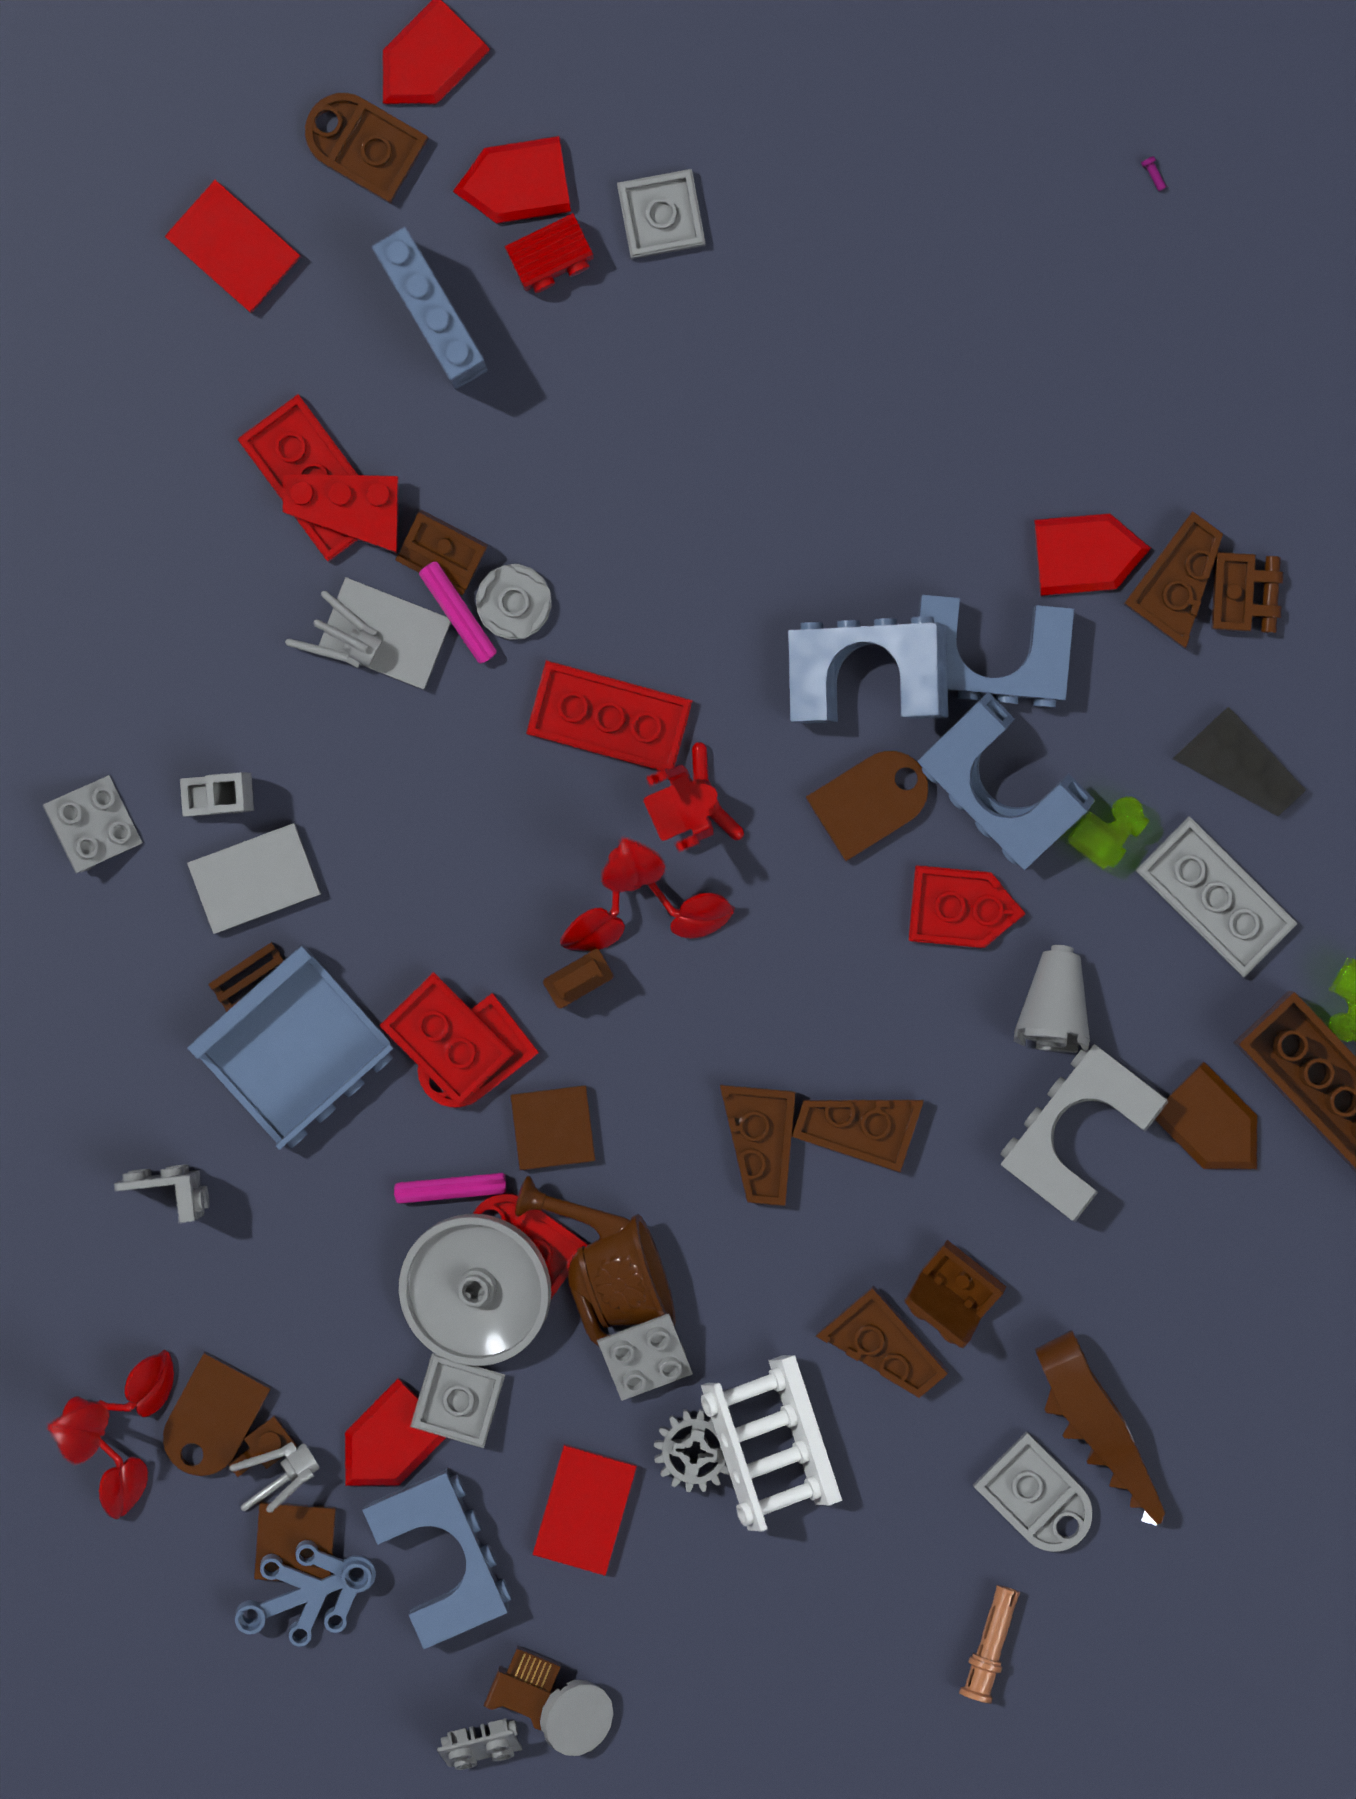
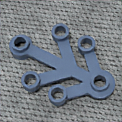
(309, 1591)

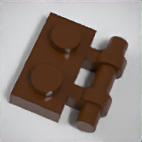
(1235, 588)

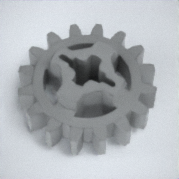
(676, 1448)

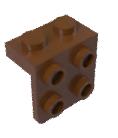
(953, 1294)

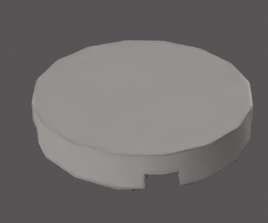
(513, 602)
(576, 1718)

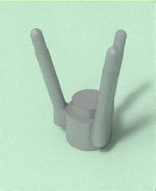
(360, 645)
(297, 1466)

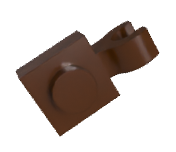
(264, 1439)

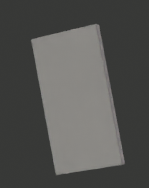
(1216, 896)

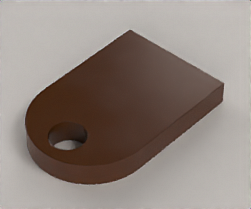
(366, 144)
(867, 802)
(214, 1414)

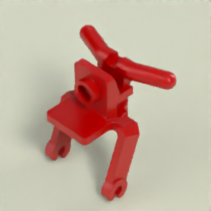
(688, 803)

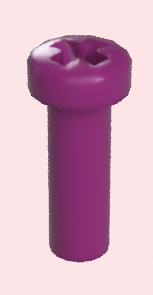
(1154, 173)

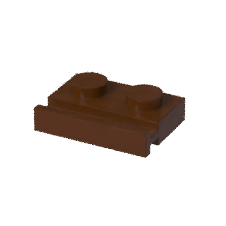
(440, 542)

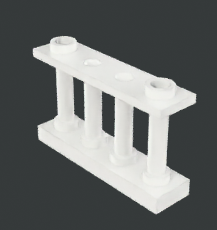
(807, 1448)

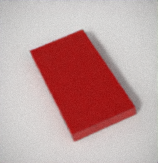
(298, 444)
(609, 717)

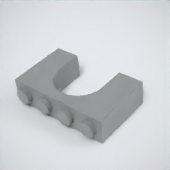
(1094, 1079)

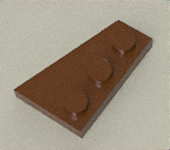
(1176, 581)
(861, 1128)
(761, 1138)
(884, 1341)

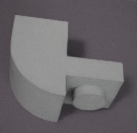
(217, 794)

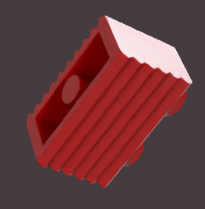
(550, 253)

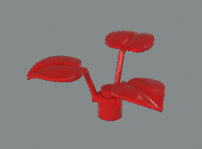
(628, 870)
(85, 1421)

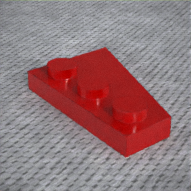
(348, 504)

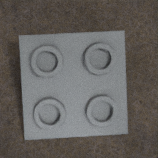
(92, 824)
(645, 1357)
(464, 1753)

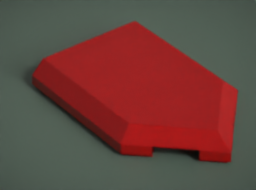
(429, 57)
(517, 181)
(1085, 553)
(959, 907)
(381, 1443)

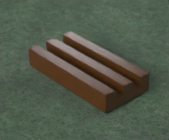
(223, 996)

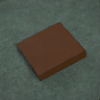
(552, 1127)
(286, 1528)

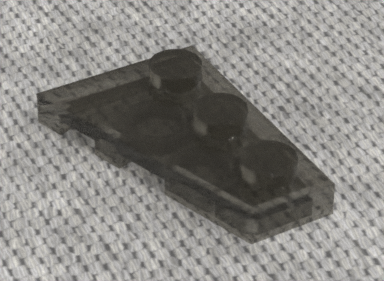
(1241, 763)

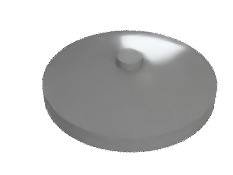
(475, 1289)

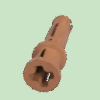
(986, 1662)

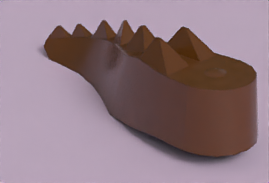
(1097, 1420)

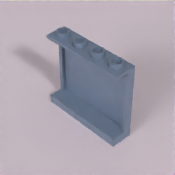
(293, 1047)

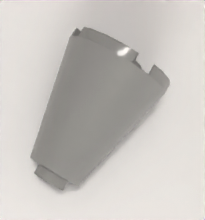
(1055, 1004)

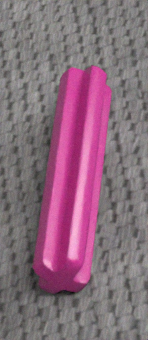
(457, 612)
(450, 1188)

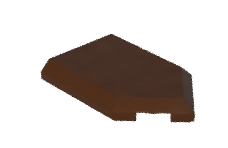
(1211, 1122)

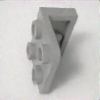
(190, 1195)

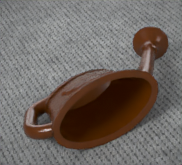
(614, 1274)

